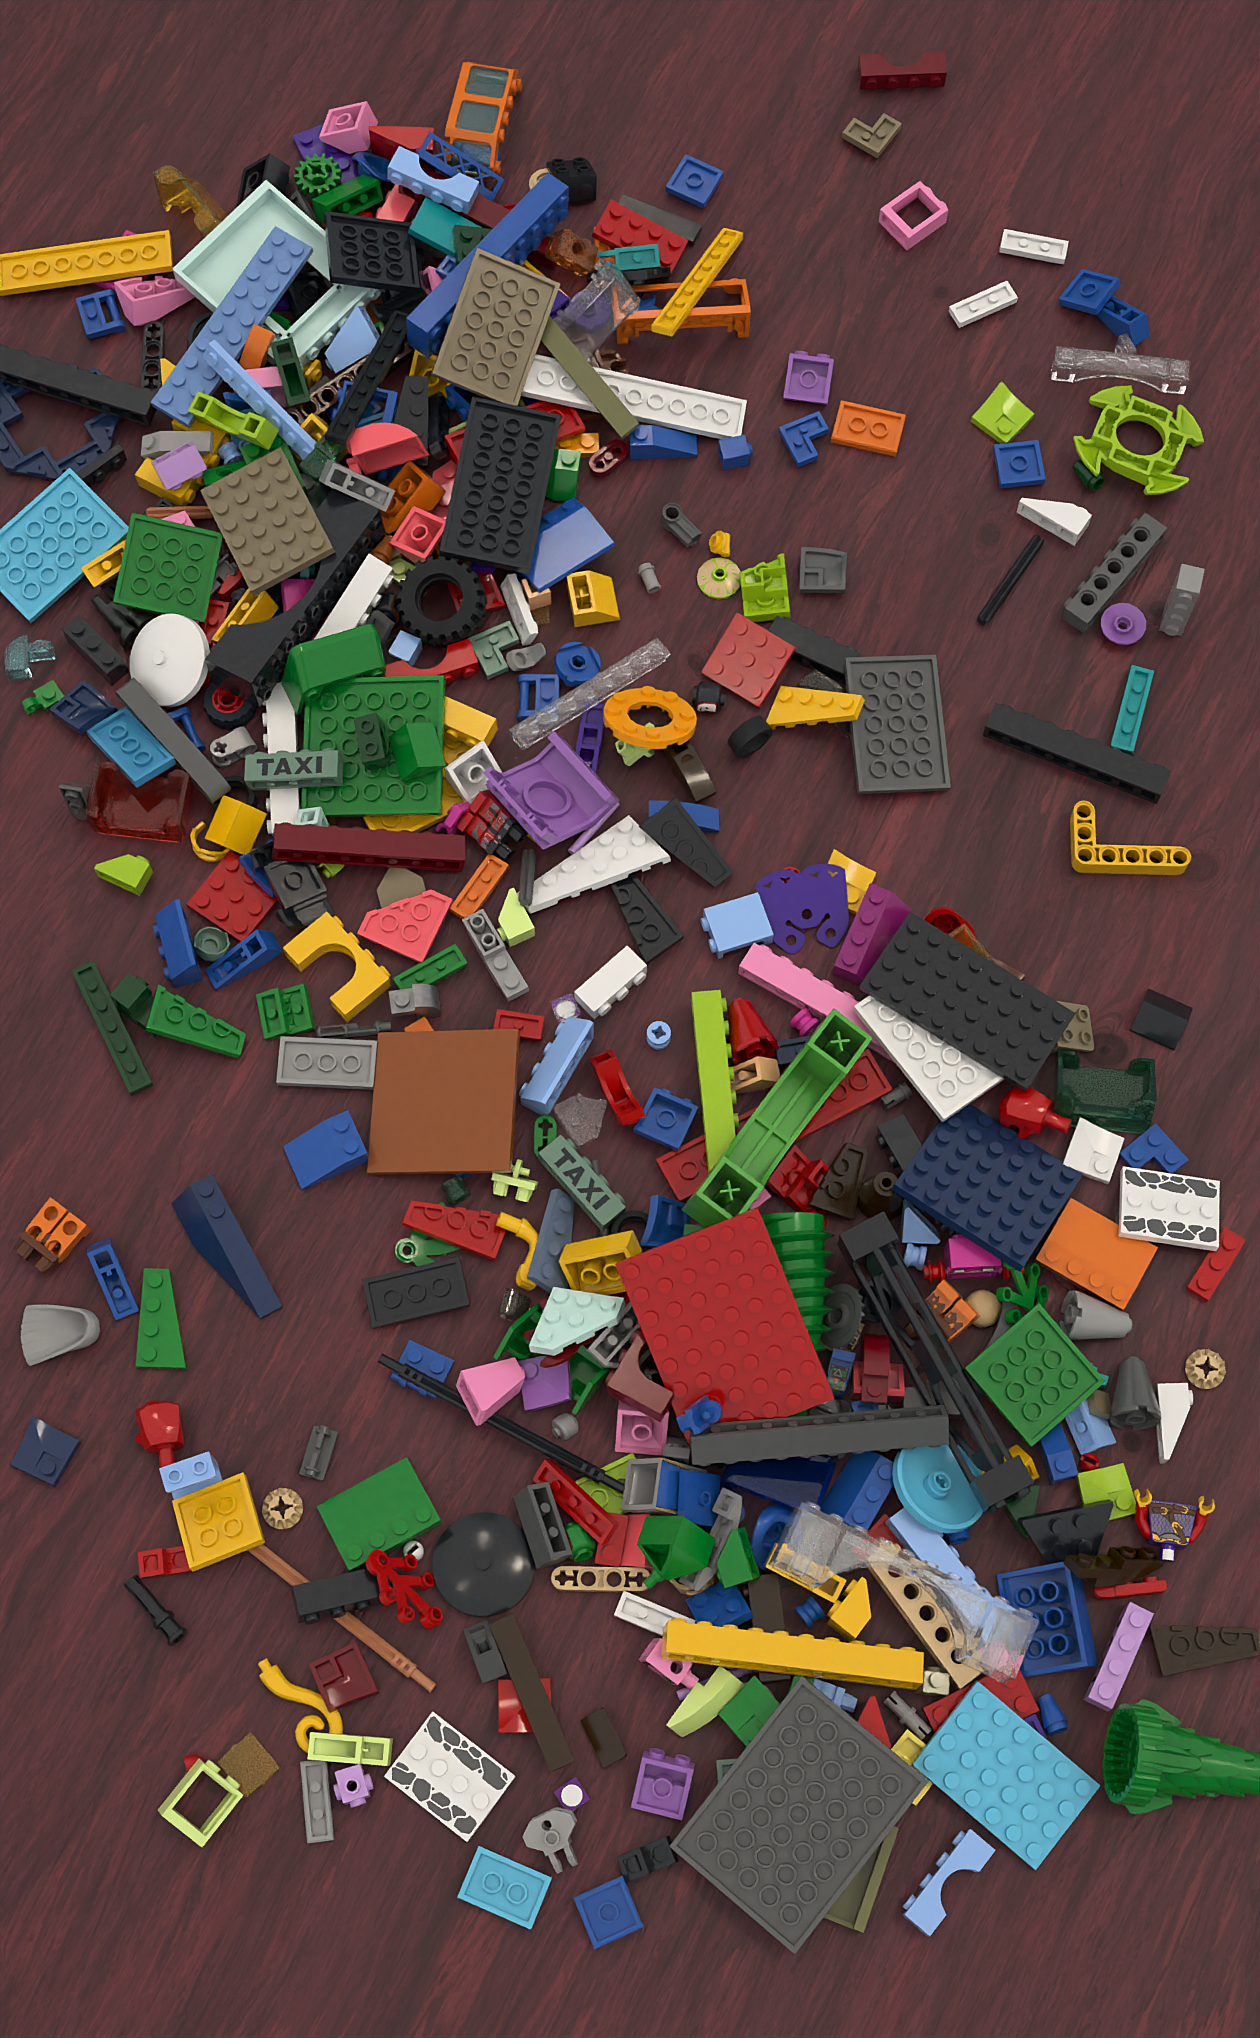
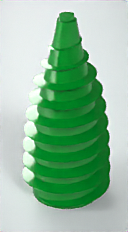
(802, 1253)

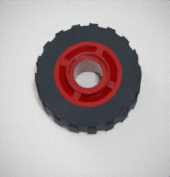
(224, 715)

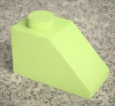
(514, 921)

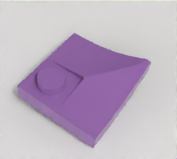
(545, 1385)

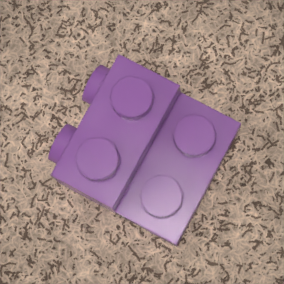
(808, 378)
(663, 1784)

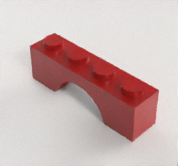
(457, 664)

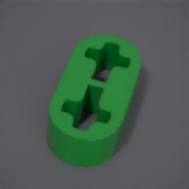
(538, 1133)

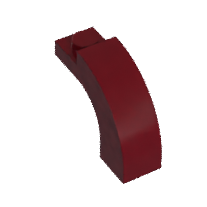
(875, 1368)

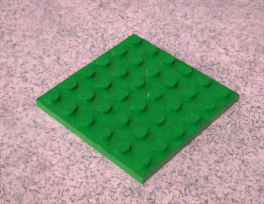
(379, 790)

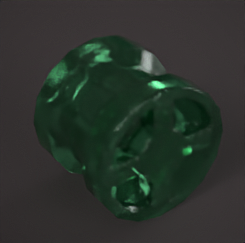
(455, 1190)

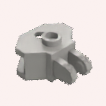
(552, 1838)

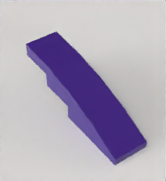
(591, 736)

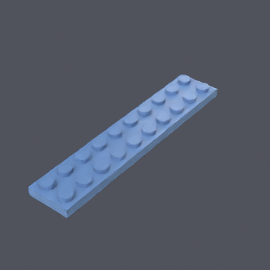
(244, 305)

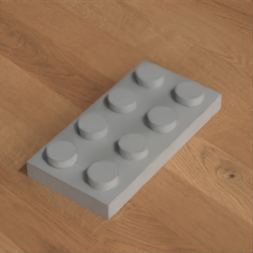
(326, 1063)

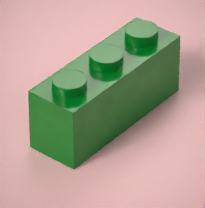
(349, 197)

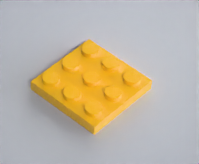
(218, 1522)

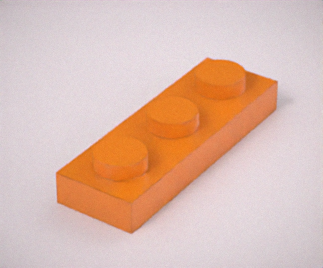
(479, 887)

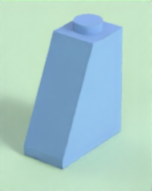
(352, 342)

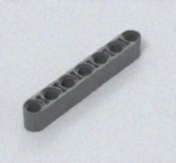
(172, 738)

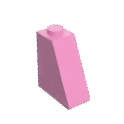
(490, 1387)

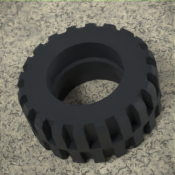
(428, 575)

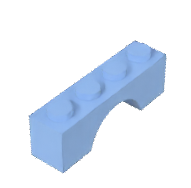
(455, 192)
(926, 1908)

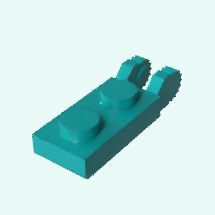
(634, 257)

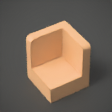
(534, 598)

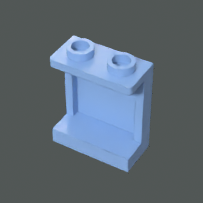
(736, 924)
(190, 1475)

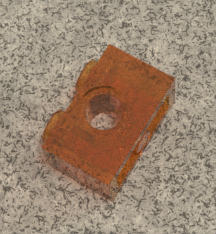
(578, 261)

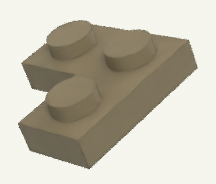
(873, 139)

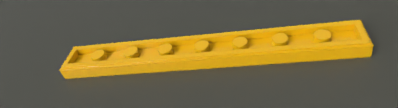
(697, 282)

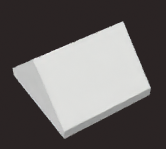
(467, 771)

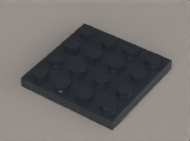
(371, 253)

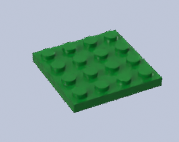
(168, 567)
(1034, 1375)

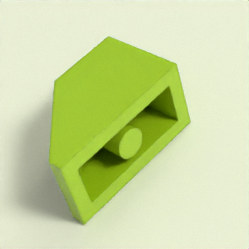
(126, 872)

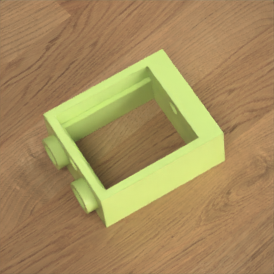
(203, 1834)

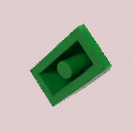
(737, 1560)

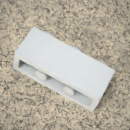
(611, 983)

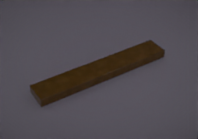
(531, 1693)

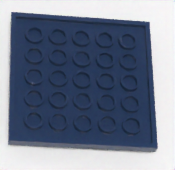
(988, 1184)

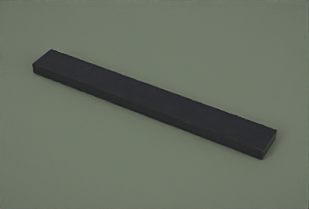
(368, 380)

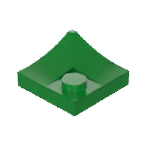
(749, 1710)

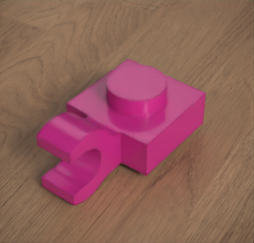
(454, 815)

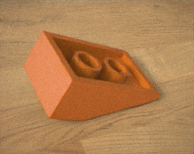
(411, 489)

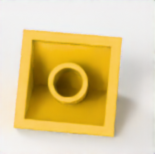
(235, 825)

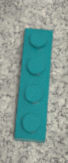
(1132, 709)

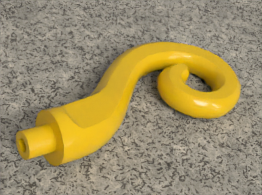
(280, 1686)

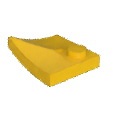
(857, 879)

